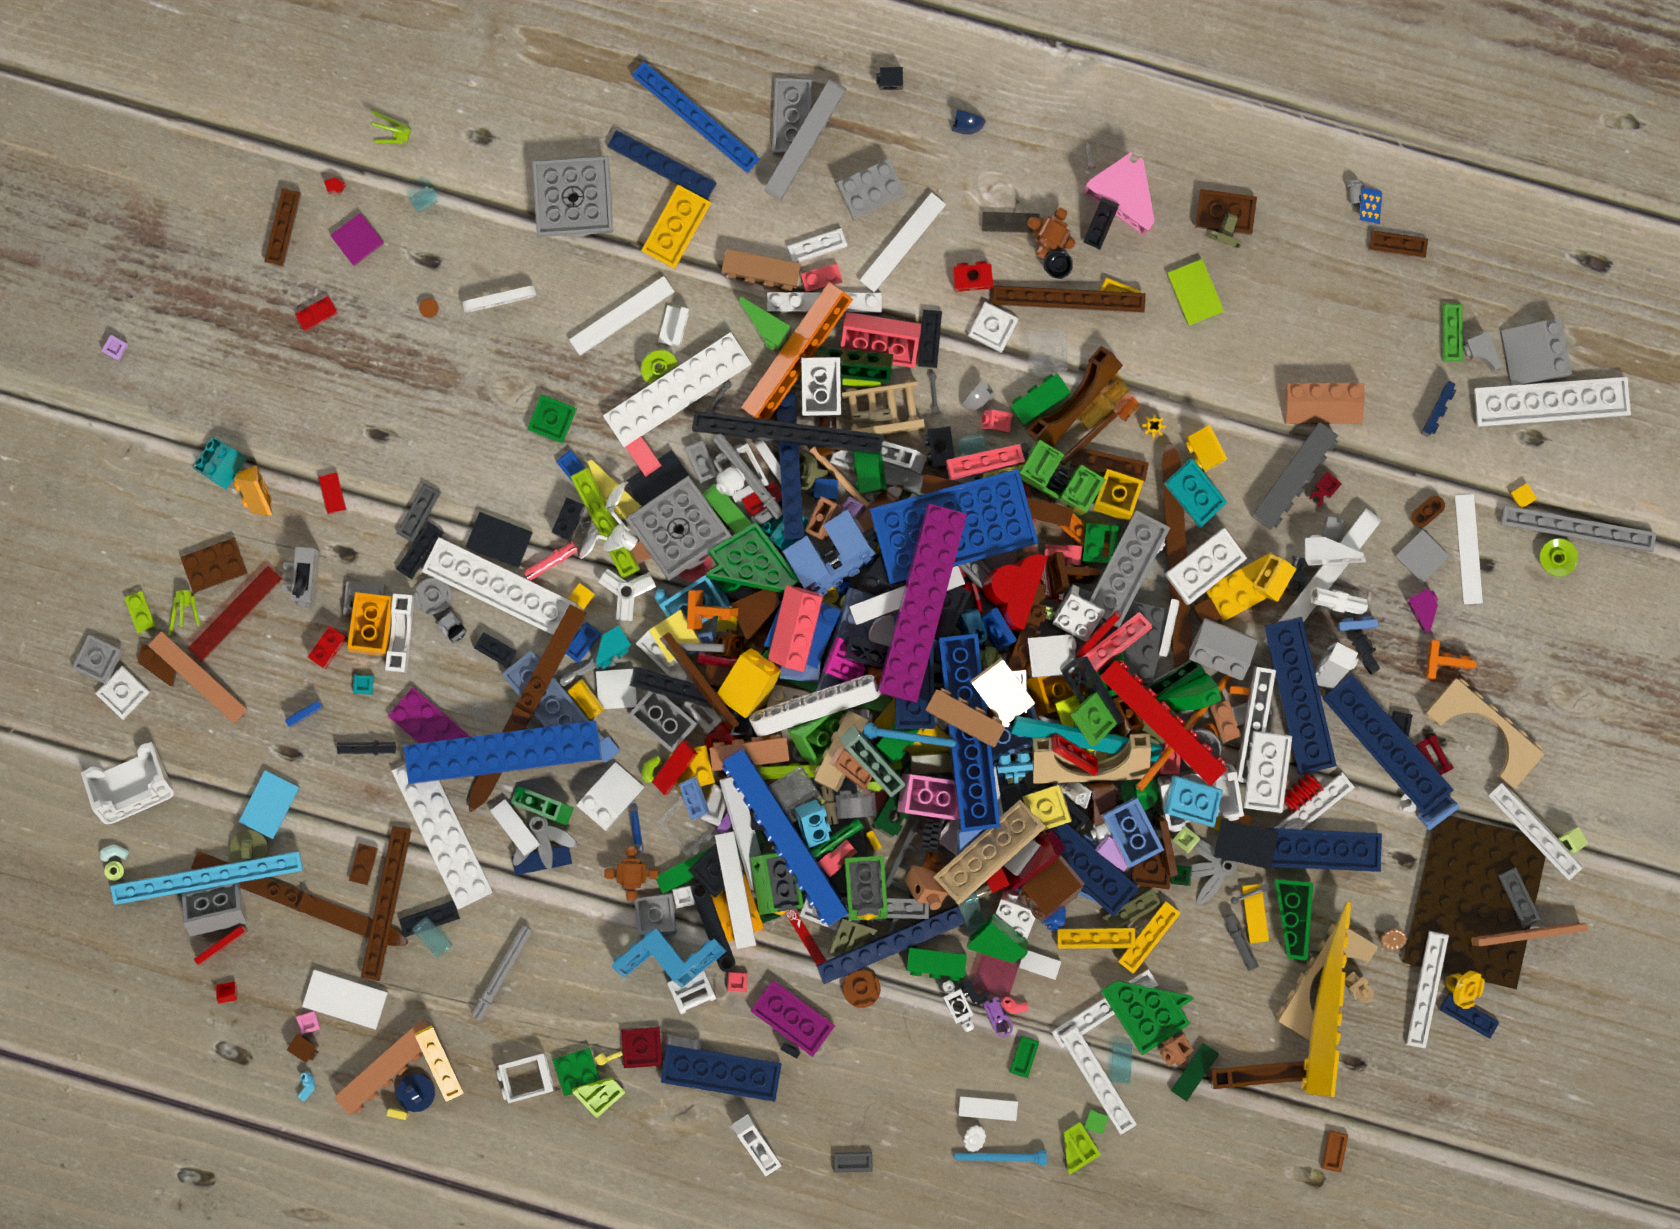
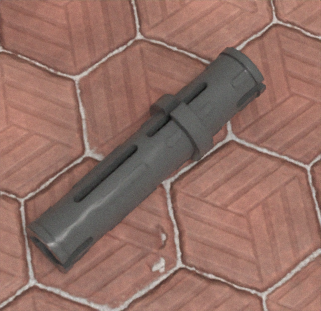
(1243, 946)

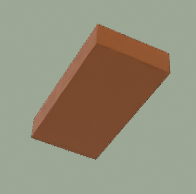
(1335, 1151)

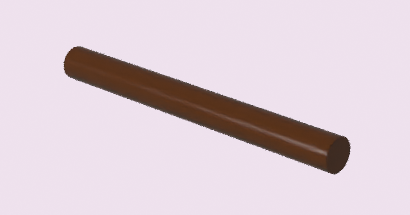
(1086, 439)

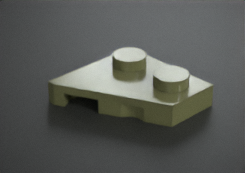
(849, 936)

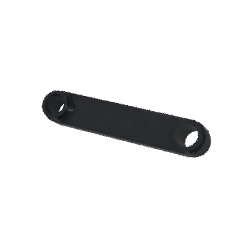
(713, 925)

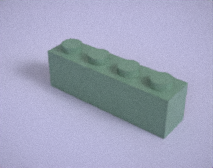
(872, 761)

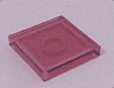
(995, 975)

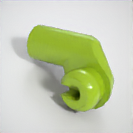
(648, 768)

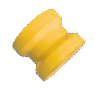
(829, 595)

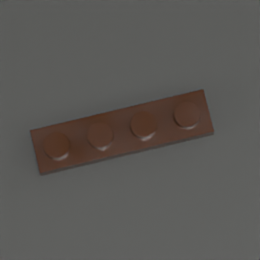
(282, 227)
(1101, 462)

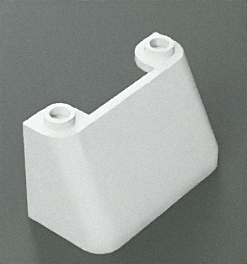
(128, 786)
(1230, 802)

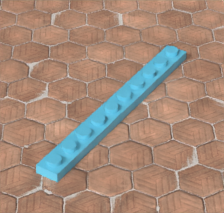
(206, 877)

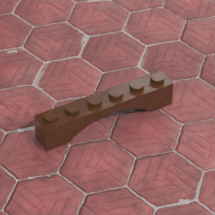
(1099, 371)
(1257, 1074)

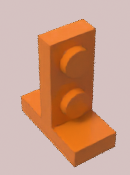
(697, 610)
(1444, 660)

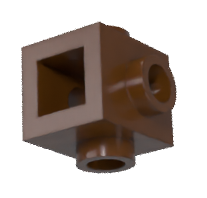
(732, 643)

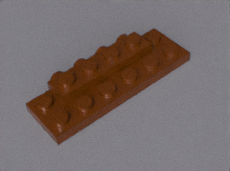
(1019, 649)

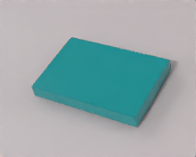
(1195, 492)

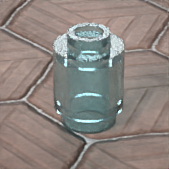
(424, 199)
(971, 443)

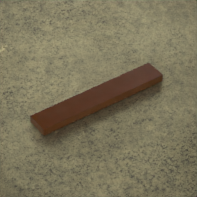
(699, 681)

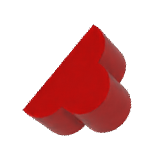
(1014, 589)

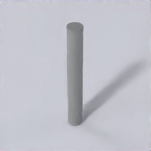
(701, 647)

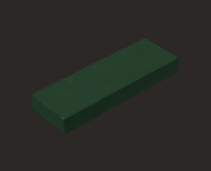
(1194, 1072)

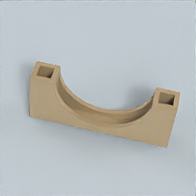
(1520, 752)
(1128, 764)
(1297, 1013)

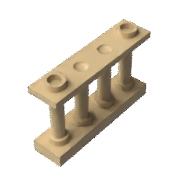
(894, 425)

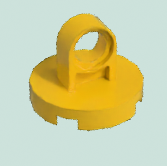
(1467, 989)

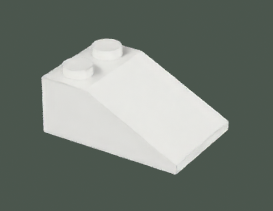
(821, 386)
(1051, 654)
(610, 796)

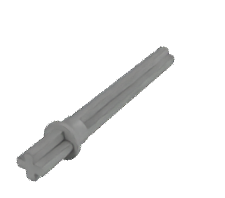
(750, 478)
(501, 973)

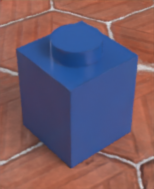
(826, 488)

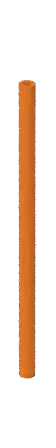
(1168, 751)

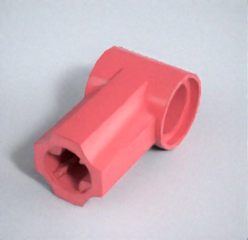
(1071, 553)
(834, 860)

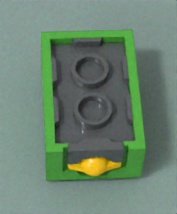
(774, 885)
(866, 888)

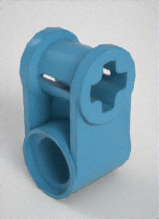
(971, 623)

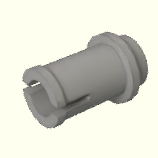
(1355, 191)
(761, 517)

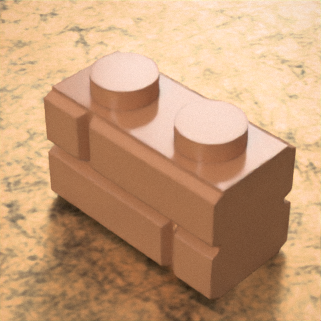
(822, 514)
(1224, 721)

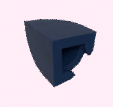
(967, 123)

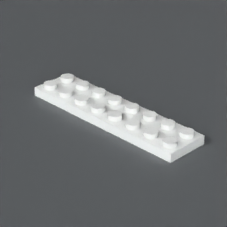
(677, 389)
(1552, 401)
(496, 586)
(445, 839)

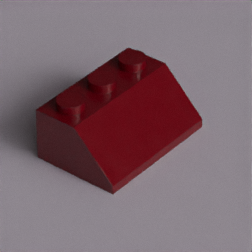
(1049, 851)

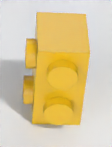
(1274, 577)

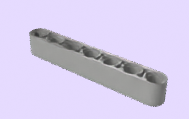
(805, 139)

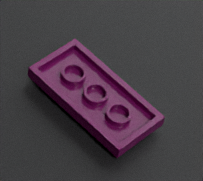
(424, 720)
(792, 1018)

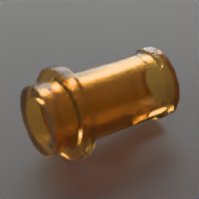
(1126, 411)

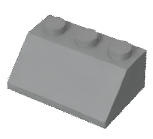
(1223, 649)
(213, 908)

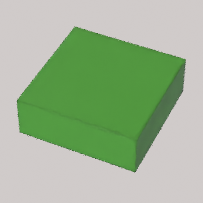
(1096, 1122)

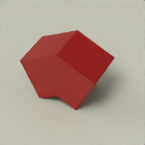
(334, 185)

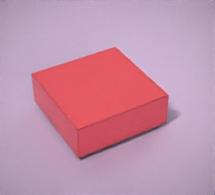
(737, 981)

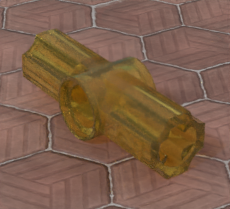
(1103, 404)

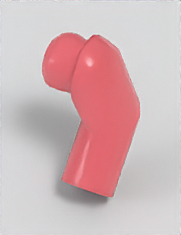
(1014, 1007)

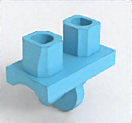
(1006, 765)

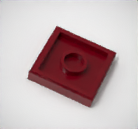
(641, 1047)

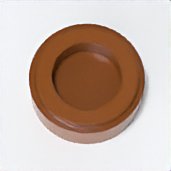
(429, 308)

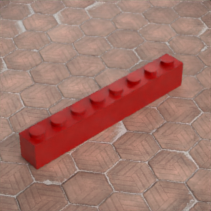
(1168, 727)

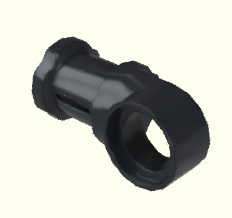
(1299, 563)
(1366, 650)

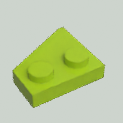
(599, 1095)
(1078, 1148)

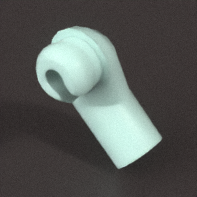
(113, 850)

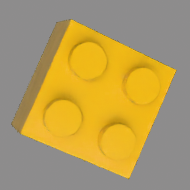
(1118, 495)

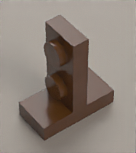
(1062, 574)

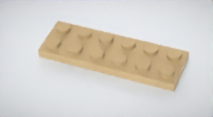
(989, 852)

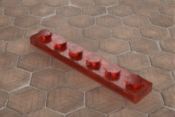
(235, 613)

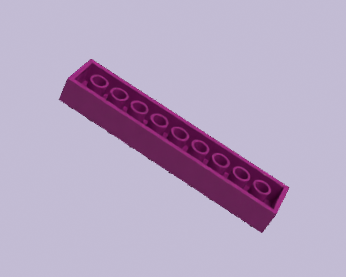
(921, 603)

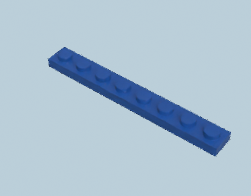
(695, 117)

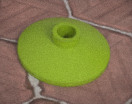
(667, 363)
(1565, 550)

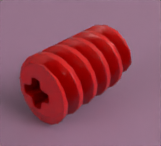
(1301, 792)

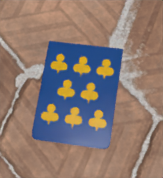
(1370, 205)

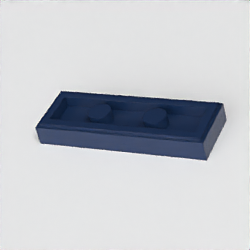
(533, 862)
(1470, 1017)

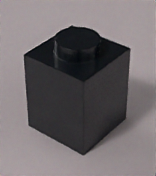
(744, 729)

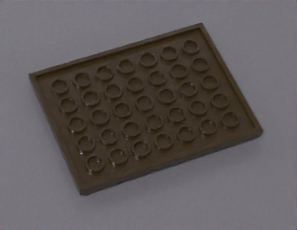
(1466, 899)

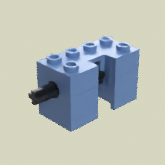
(851, 554)

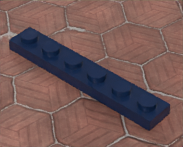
(661, 165)

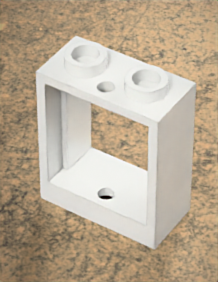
(740, 449)
(545, 1074)

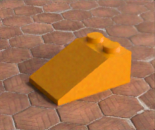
(254, 491)
(370, 624)
(1048, 690)
(722, 909)

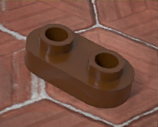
(1427, 512)

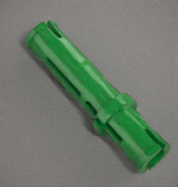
(819, 850)

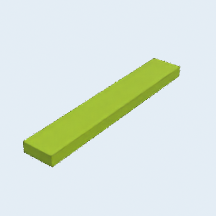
(603, 519)

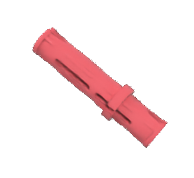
(550, 561)

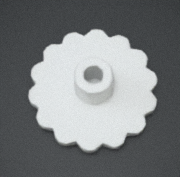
(974, 1138)

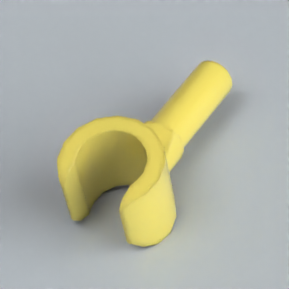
(602, 1059)

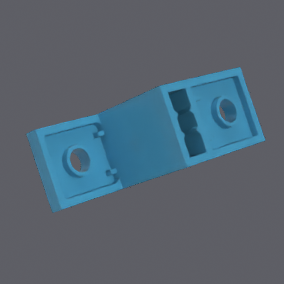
(658, 945)

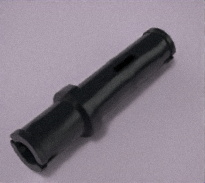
(367, 748)

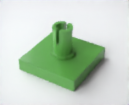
(1093, 719)

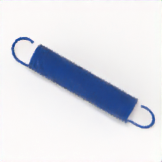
(636, 827)

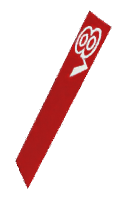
(805, 936)

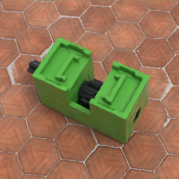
(1070, 491)

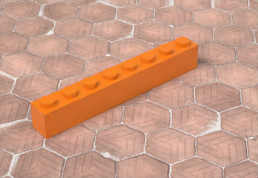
(801, 344)

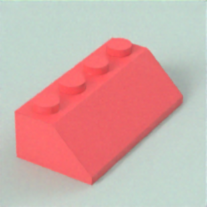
(882, 336)
(795, 628)

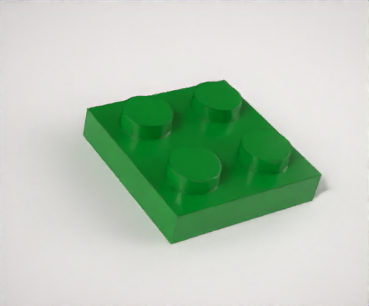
(552, 419)
(576, 1070)

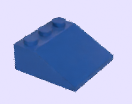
(824, 629)

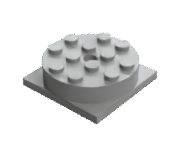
(561, 178)
(678, 508)

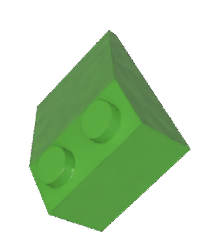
(769, 328)
(815, 736)

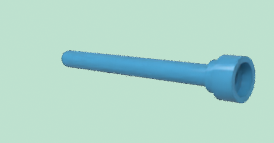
(871, 731)
(1039, 1157)

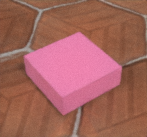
(308, 1022)

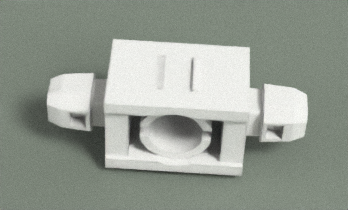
(948, 987)

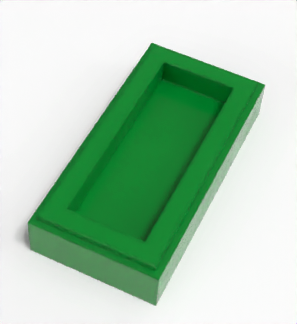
(1024, 1057)

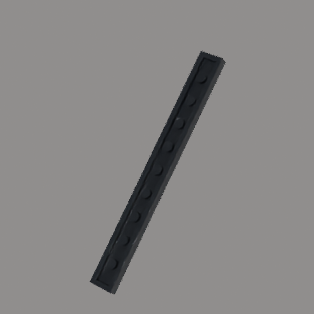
(788, 433)

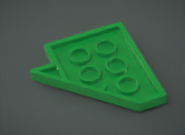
(751, 561)
(1147, 1012)

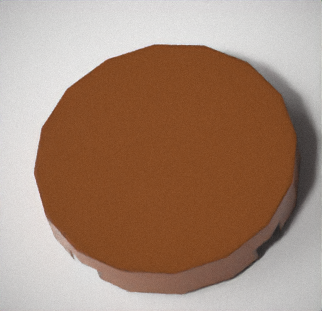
(861, 988)

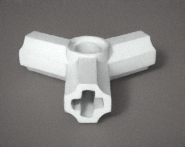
(615, 584)

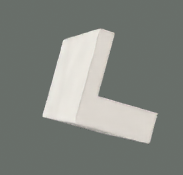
(674, 326)

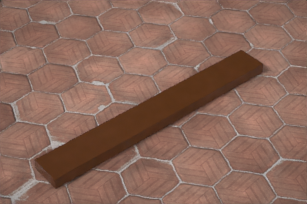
(1068, 299)
(1039, 509)
(386, 903)

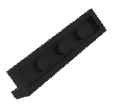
(866, 647)
(1087, 675)

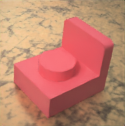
(996, 421)

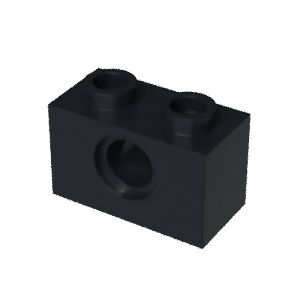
(943, 436)
(568, 519)

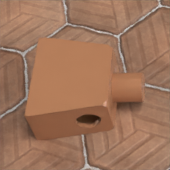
(925, 887)

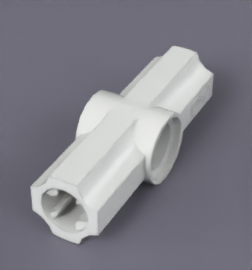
(1338, 600)

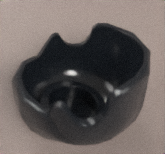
(1058, 264)

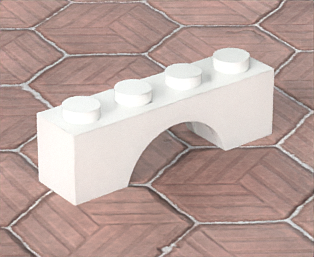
(400, 637)

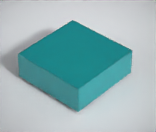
(363, 684)

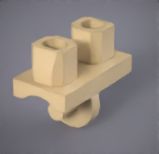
(1359, 988)

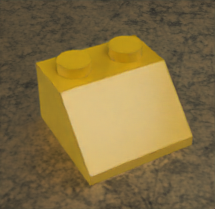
(1206, 449)
(699, 768)

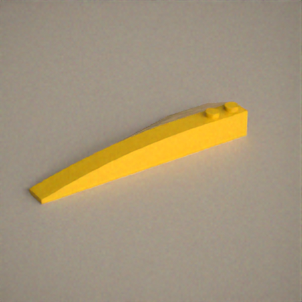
(1322, 1055)

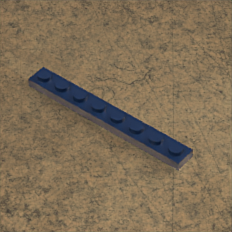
(790, 475)
(890, 944)

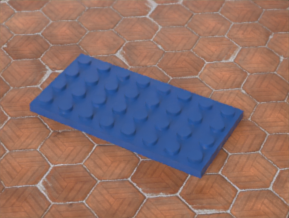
(994, 524)

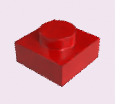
(226, 992)

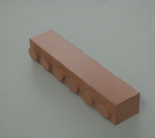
(381, 1071)

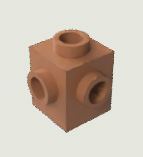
(1173, 1053)

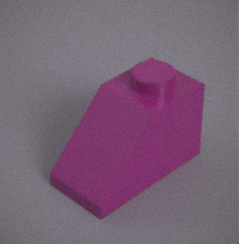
(1424, 608)

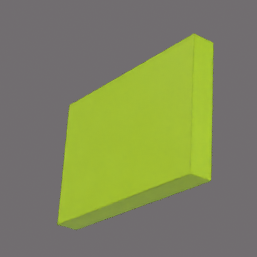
(1195, 292)

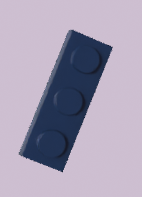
(1439, 409)

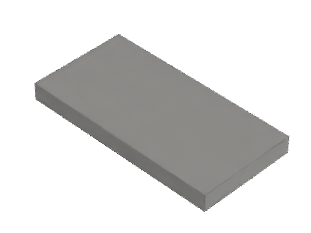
(791, 109)

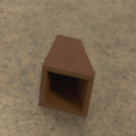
(756, 610)
(1051, 889)

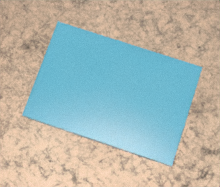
(1193, 801)
(269, 804)

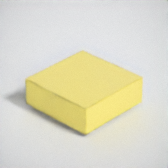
(398, 1113)

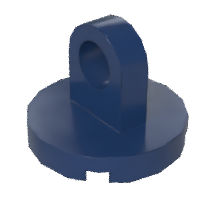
(415, 1092)

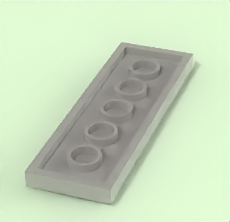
(1129, 565)

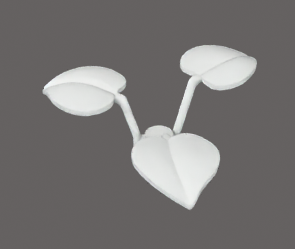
(620, 536)

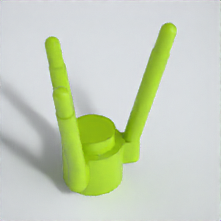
(401, 133)
(182, 600)

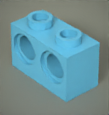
(812, 823)

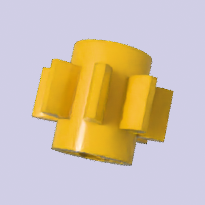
(1154, 420)

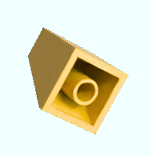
(749, 683)

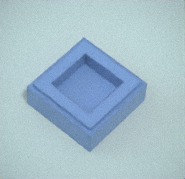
(608, 749)

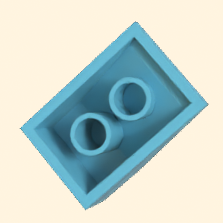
(712, 597)

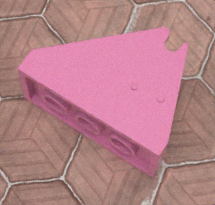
(1127, 186)

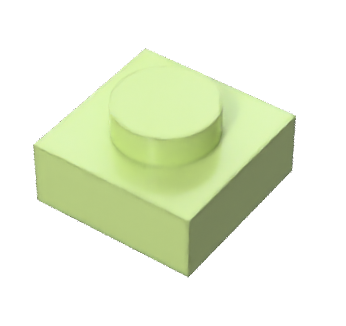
(1186, 839)

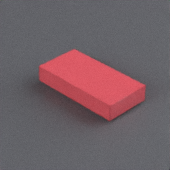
(643, 456)

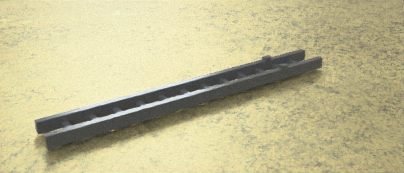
(906, 846)

